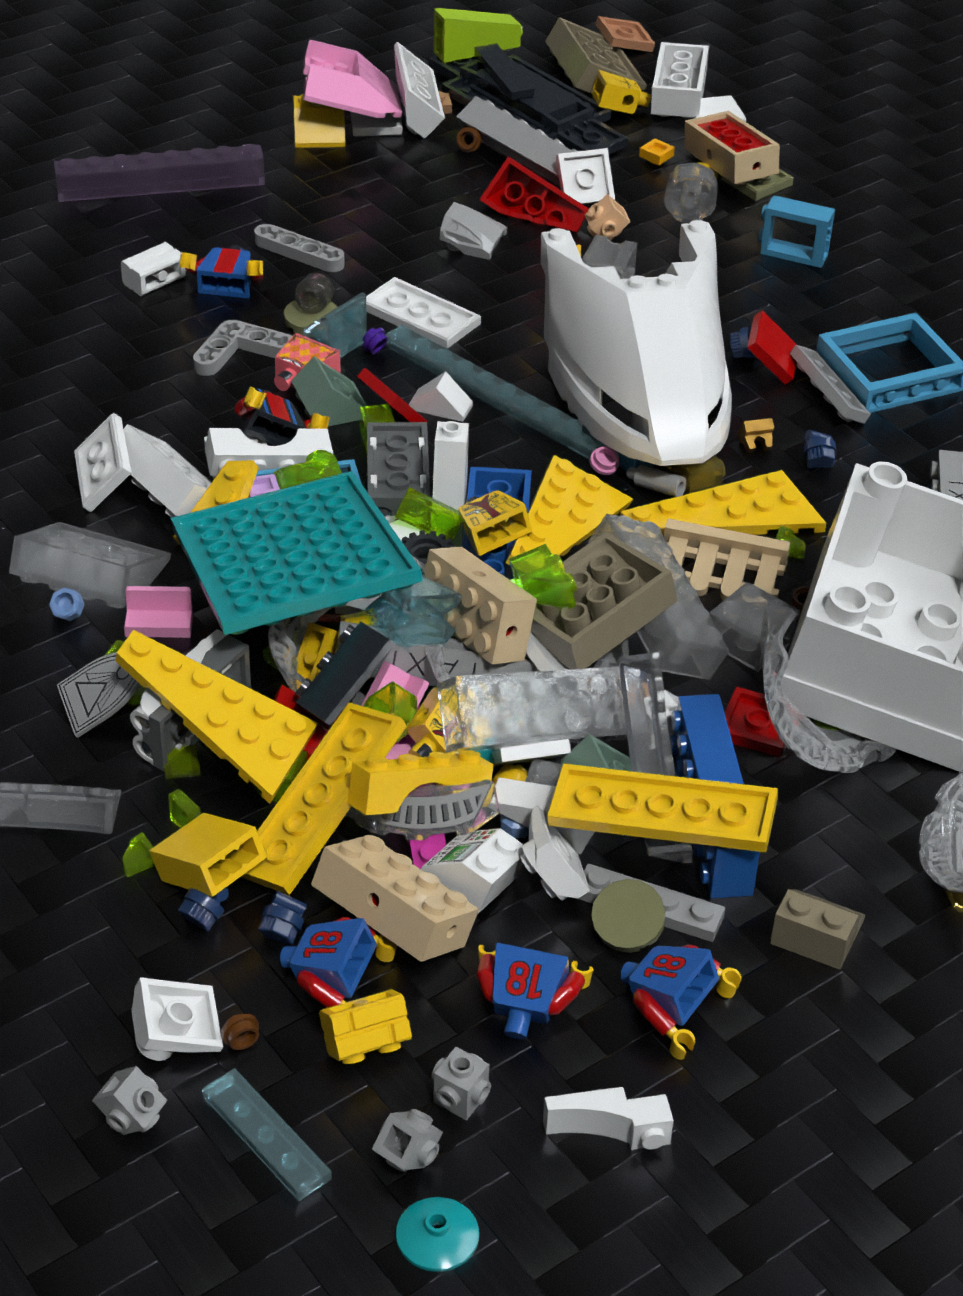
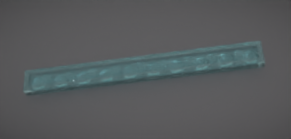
(494, 390)

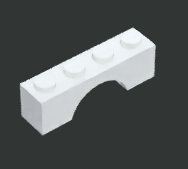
(233, 445)

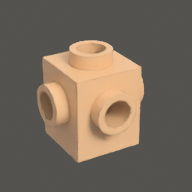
(606, 218)

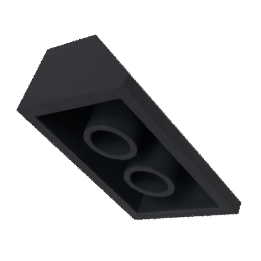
(342, 673)

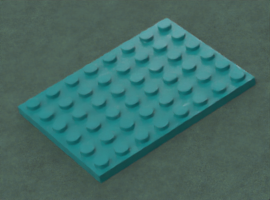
(293, 552)

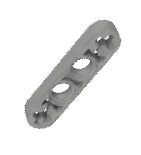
(299, 248)

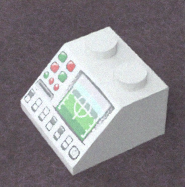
(478, 864)

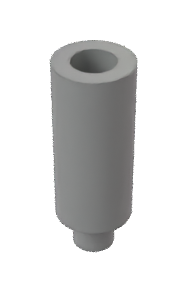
(657, 480)

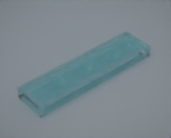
(267, 1134)

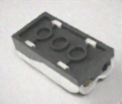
(395, 462)
(164, 729)

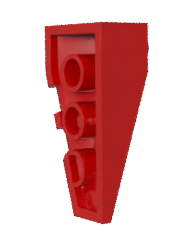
(529, 197)

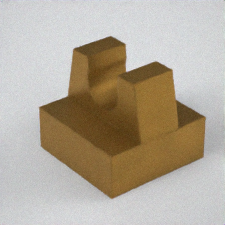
(756, 430)

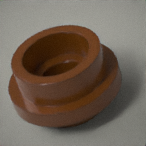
(461, 139)
(240, 1031)

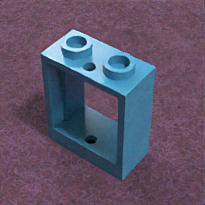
(801, 212)

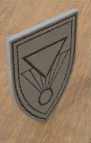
(96, 693)

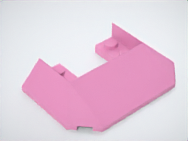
(348, 81)

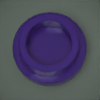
(374, 340)

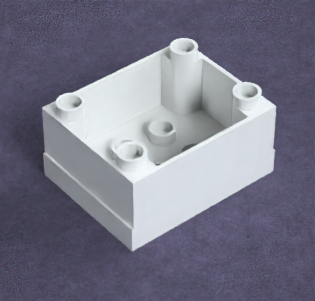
(886, 619)

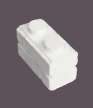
(152, 269)

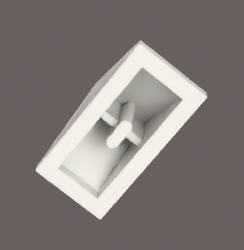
(442, 398)

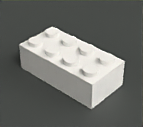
(679, 80)

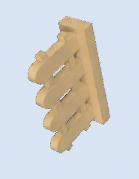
(730, 548)

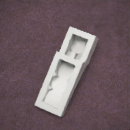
(608, 1113)

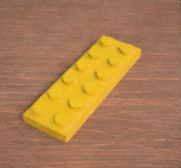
(320, 796)
(663, 807)

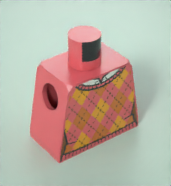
(297, 354)

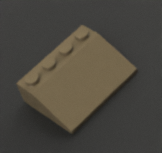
(586, 52)
(614, 599)

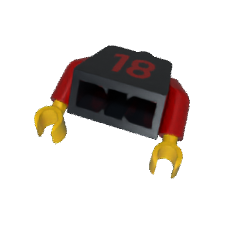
(273, 417)

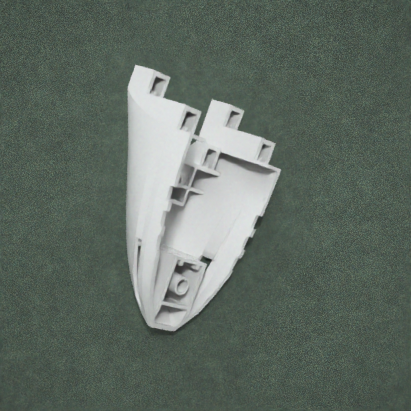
(644, 345)

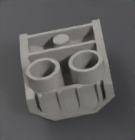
(470, 231)

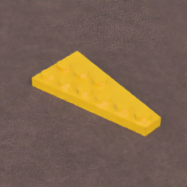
(740, 506)
(567, 508)
(229, 718)

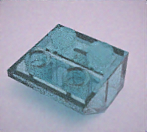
(341, 327)

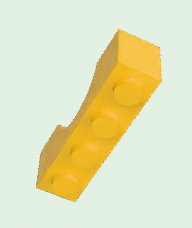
(383, 784)

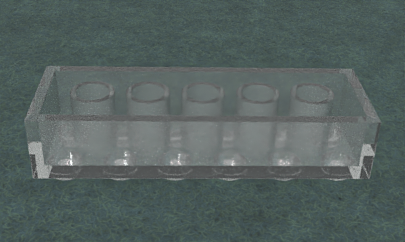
(684, 631)
(531, 708)

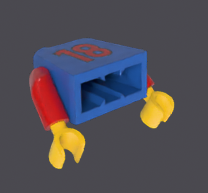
(224, 271)
(334, 958)
(528, 985)
(672, 986)

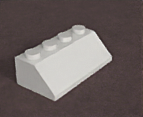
(417, 92)
(163, 473)

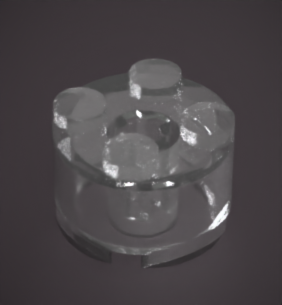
(693, 179)

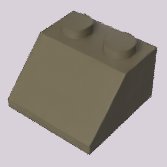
(815, 928)

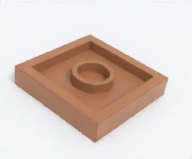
(625, 34)

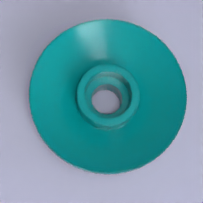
(437, 1247)

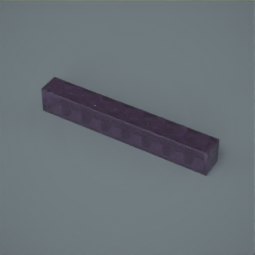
(159, 172)

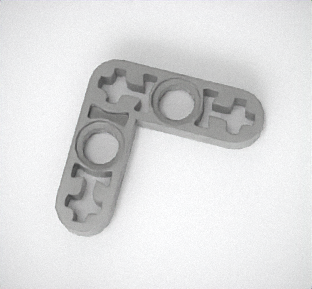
(240, 336)

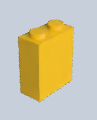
(208, 854)

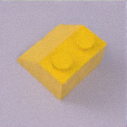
(317, 124)

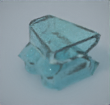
(415, 613)

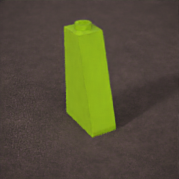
(463, 30)

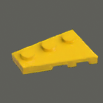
(229, 485)

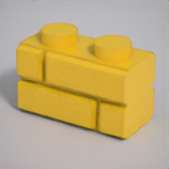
(365, 1026)

